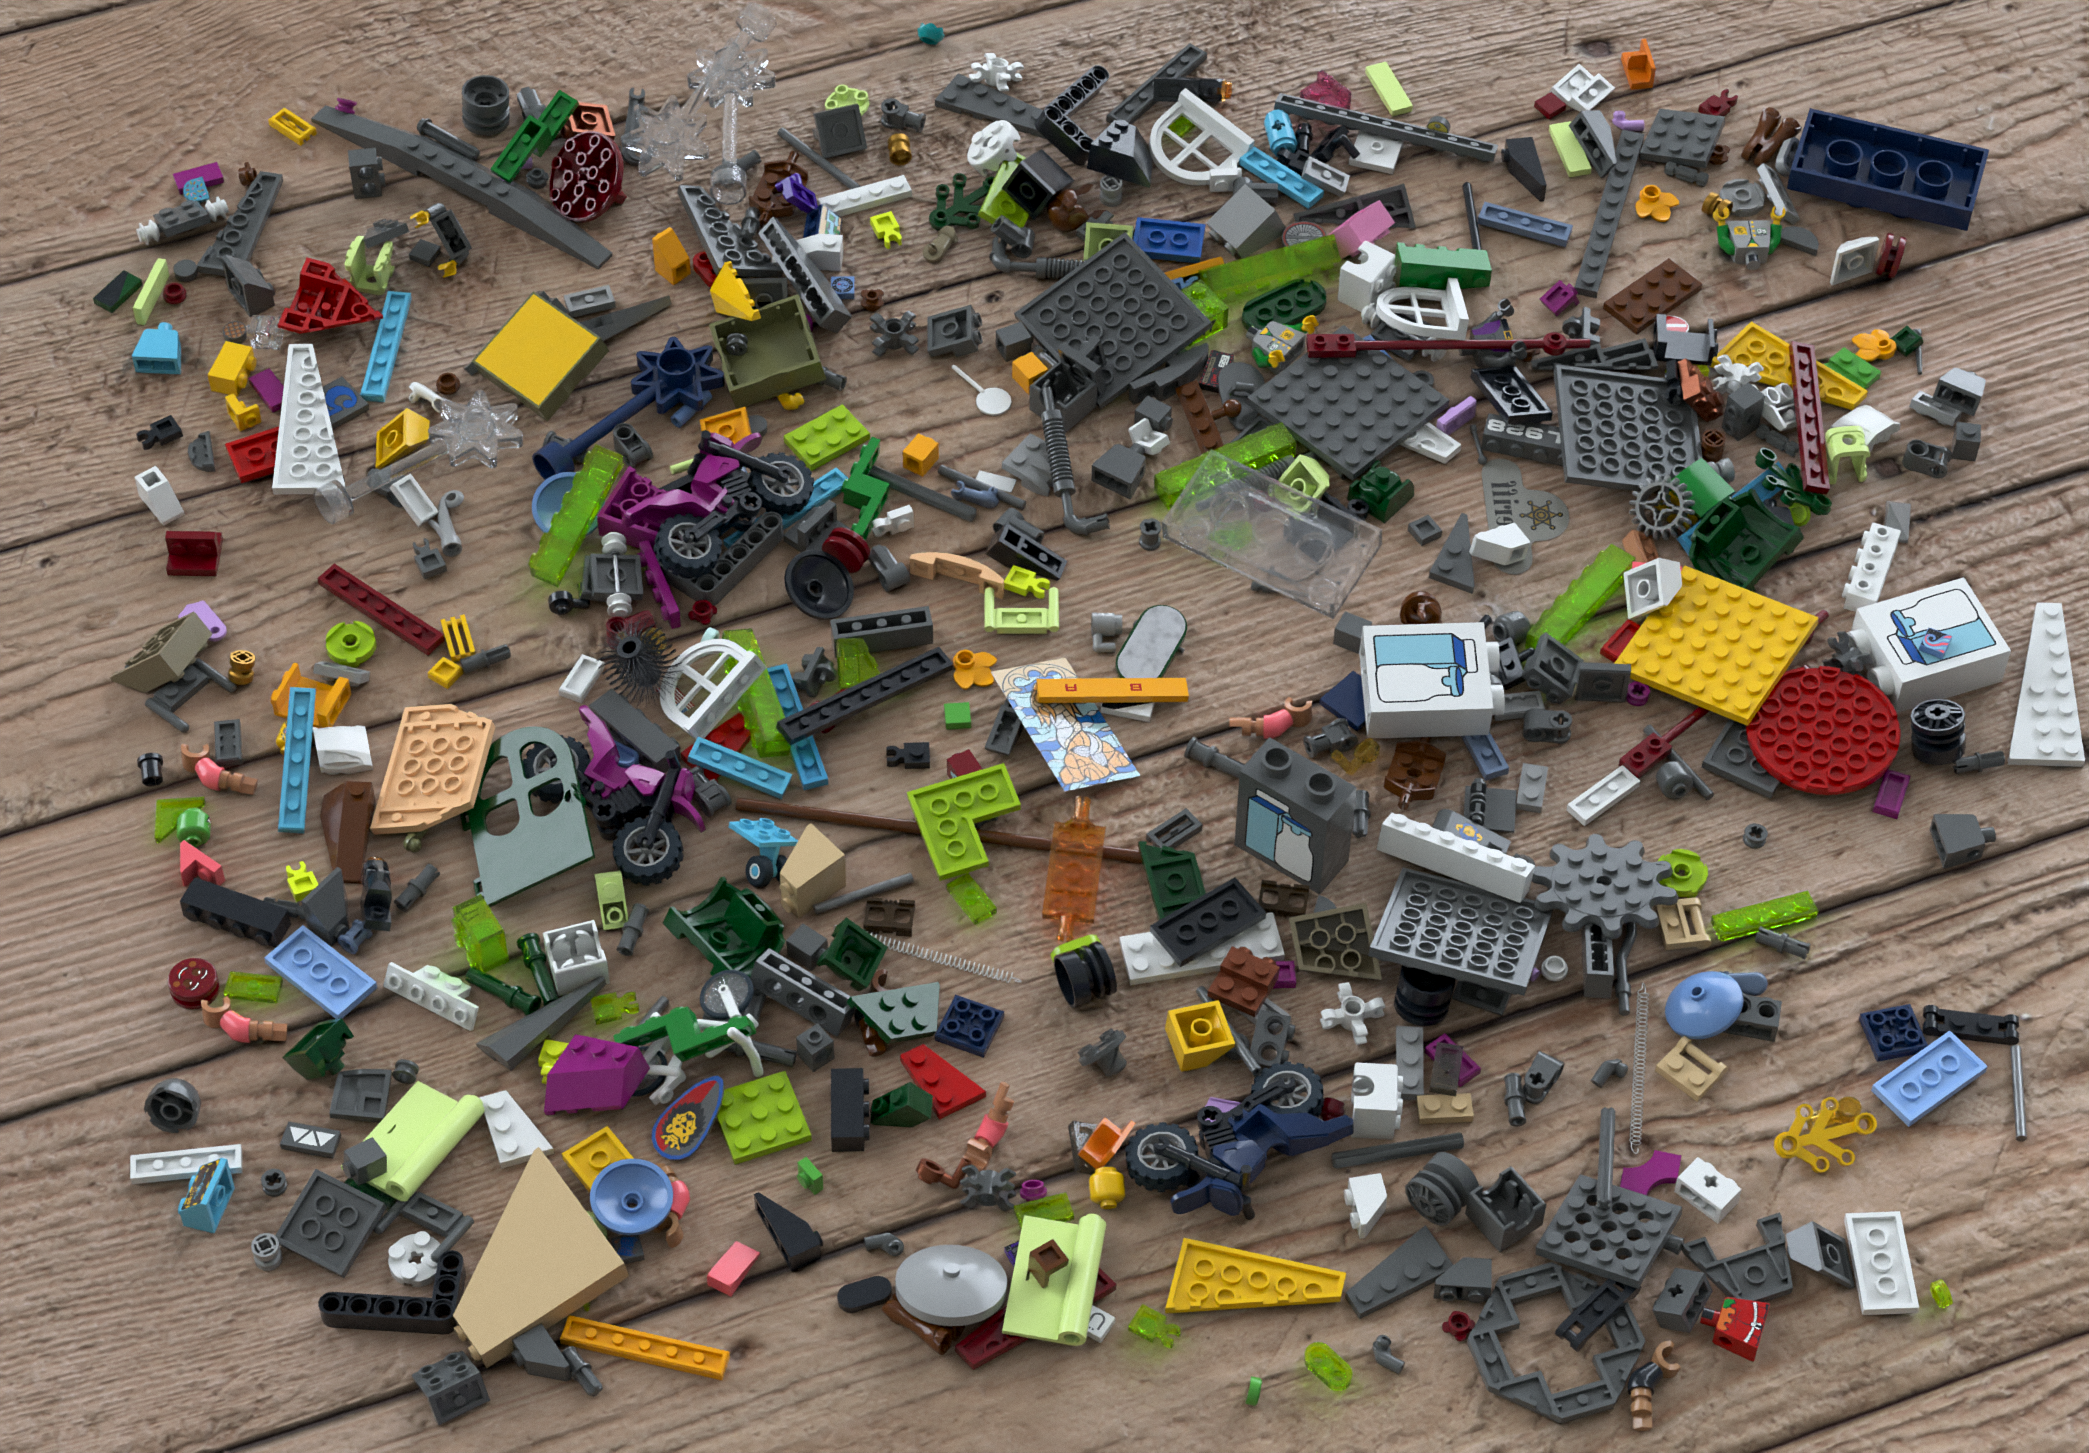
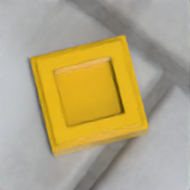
(445, 672)

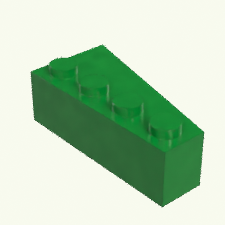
(1433, 267)

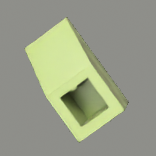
(611, 899)

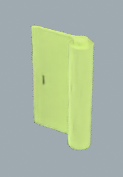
(420, 1136)
(1063, 1307)

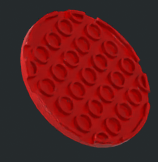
(1825, 731)

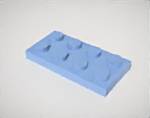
(320, 972)
(1929, 1078)

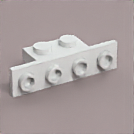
(434, 992)

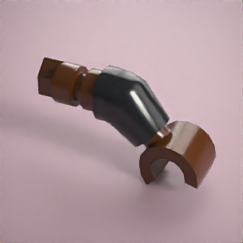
(873, 1041)

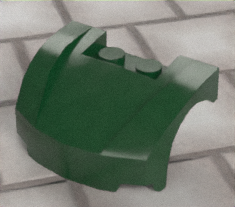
(1741, 540)
(729, 928)

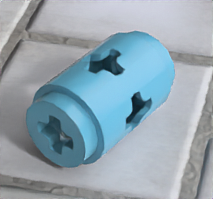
(1280, 131)

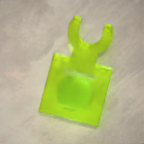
(609, 1007)
(1151, 1324)

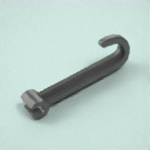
(631, 124)

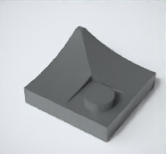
(361, 1095)

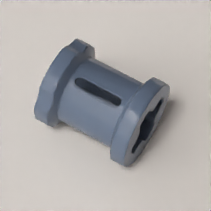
(348, 943)

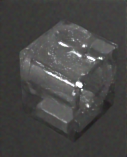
(265, 332)

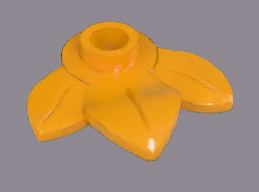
(1655, 203)
(1874, 345)
(973, 668)

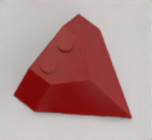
(325, 301)

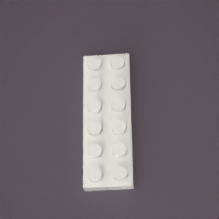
(1150, 962)

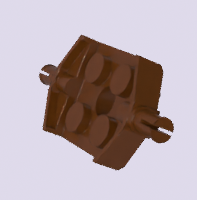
(764, 197)
(1417, 760)

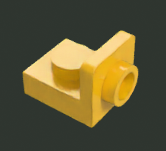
(242, 416)

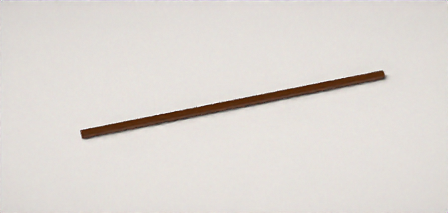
(911, 826)

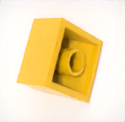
(1198, 1034)

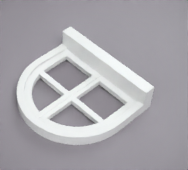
(1211, 124)
(1451, 302)
(721, 696)

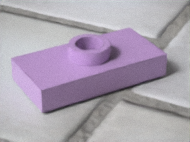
(1457, 416)

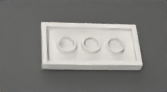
(1881, 1263)

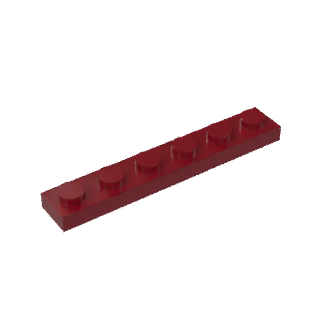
(381, 609)

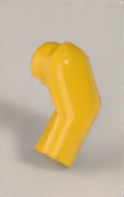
(790, 402)

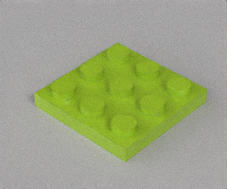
(761, 1118)

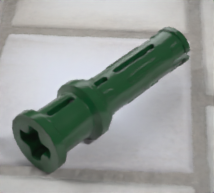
(535, 961)
(512, 995)

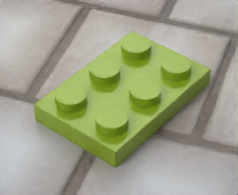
(826, 437)

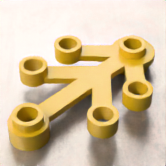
(1819, 1136)

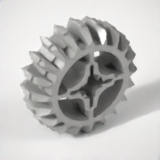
(1662, 498)

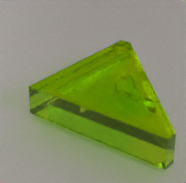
(168, 811)

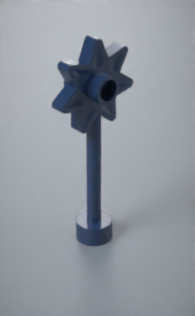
(665, 377)

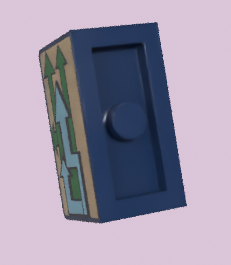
(822, 221)

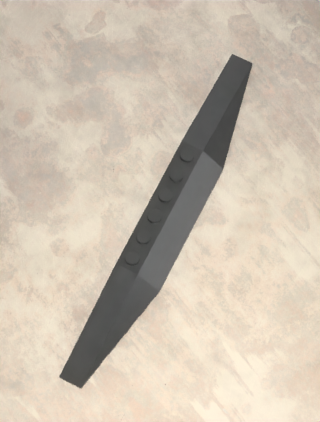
(504, 200)

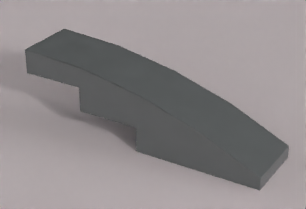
(1005, 731)

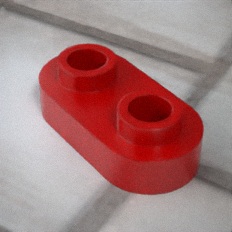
(704, 268)

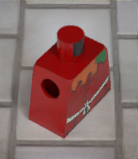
(1737, 1325)

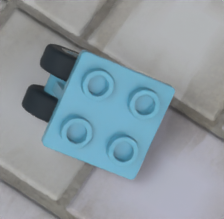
(769, 840)

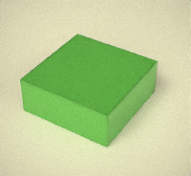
(957, 715)

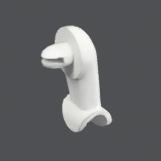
(422, 391)

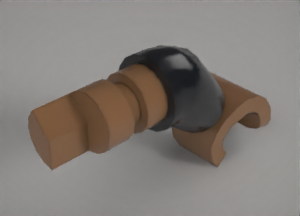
(1643, 1384)

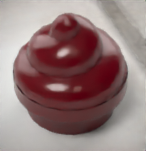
(1332, 1109)

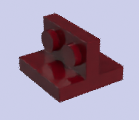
(193, 553)

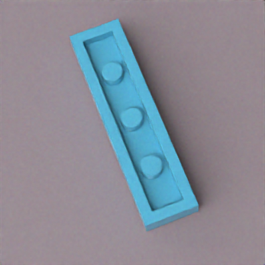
(1287, 180)
(739, 767)

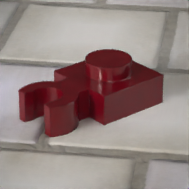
(1718, 105)

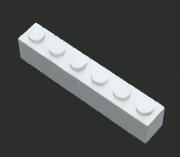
(1455, 857)

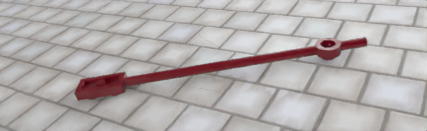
(1345, 345)
(1656, 748)

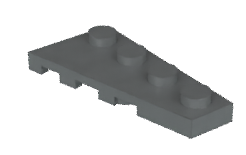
(1402, 1273)

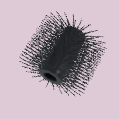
(639, 662)

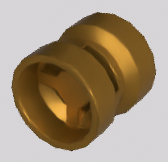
(899, 149)
(1713, 202)
(241, 667)

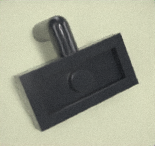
(1332, 141)
(1511, 663)

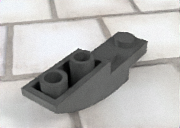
(1177, 372)

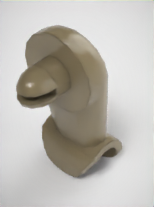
(937, 249)

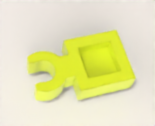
(886, 227)
(1024, 581)
(300, 881)

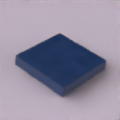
(1347, 701)
(969, 1026)
(1893, 1032)

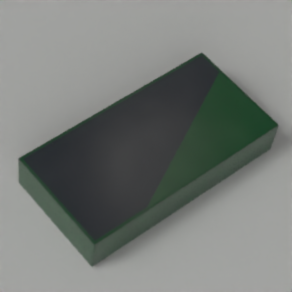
(117, 291)

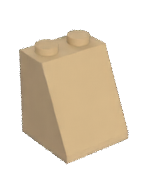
(811, 872)

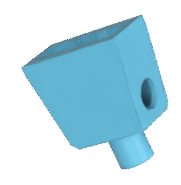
(158, 351)

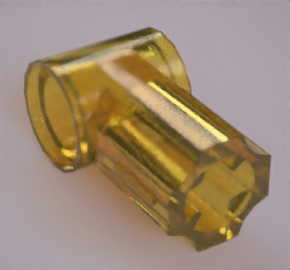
(1846, 1105)

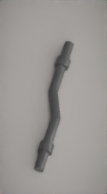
(1623, 988)

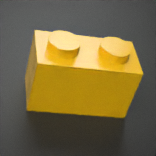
(232, 368)

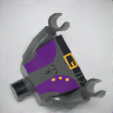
(1496, 329)

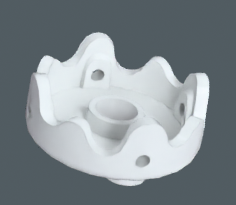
(990, 145)

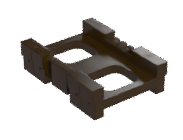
(1284, 891)
(888, 924)

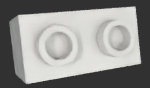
(1708, 1190)

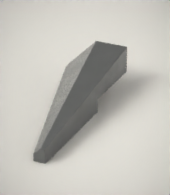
(1393, 198)
(617, 321)
(1623, 356)

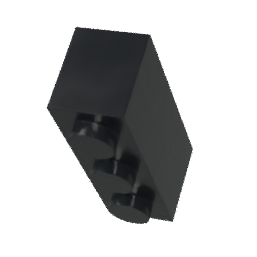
(849, 1110)

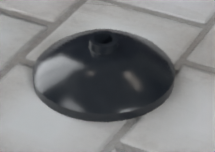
(827, 579)

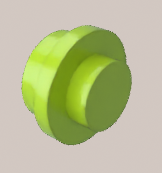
(1800, 514)

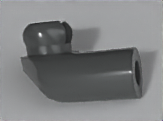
(1607, 1069)
(886, 1242)
(1383, 1355)

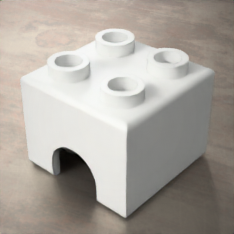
(1366, 281)
(575, 956)
(1376, 1100)

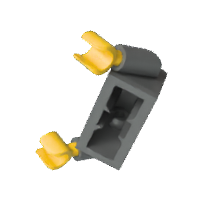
(449, 232)

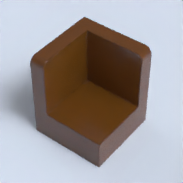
(1046, 1261)

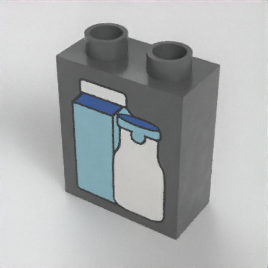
(1294, 815)

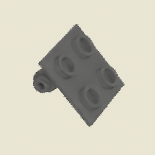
(1490, 806)

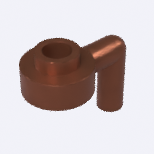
(931, 1172)

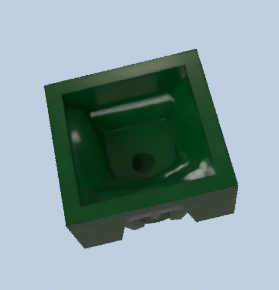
(1382, 492)
(853, 954)
(320, 1050)

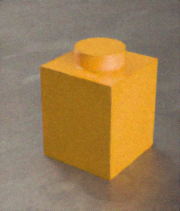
(1027, 370)
(920, 455)

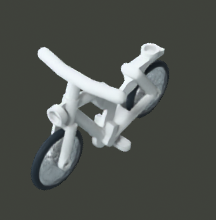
(721, 998)

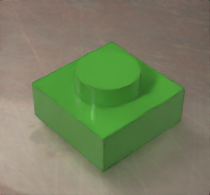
(809, 1176)

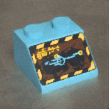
(207, 1196)

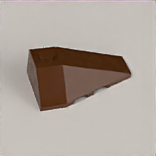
(346, 826)

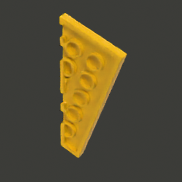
(1760, 346)
(1230, 1278)

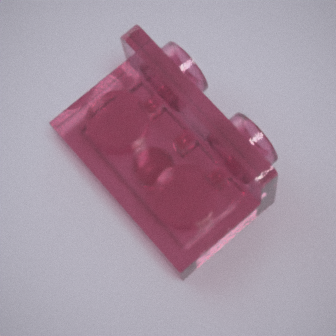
(1327, 91)

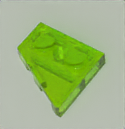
(854, 662)

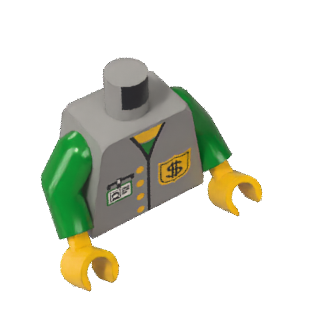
(1749, 240)
(1279, 344)

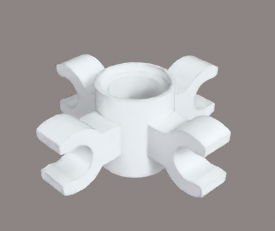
(996, 72)
(1735, 375)
(1355, 1005)

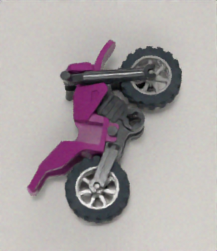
(719, 499)
(624, 800)

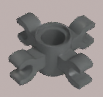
(894, 333)
(1847, 658)
(988, 1188)

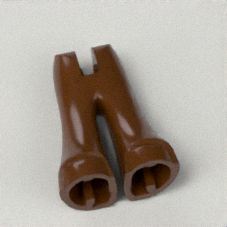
(1767, 124)
(935, 1336)

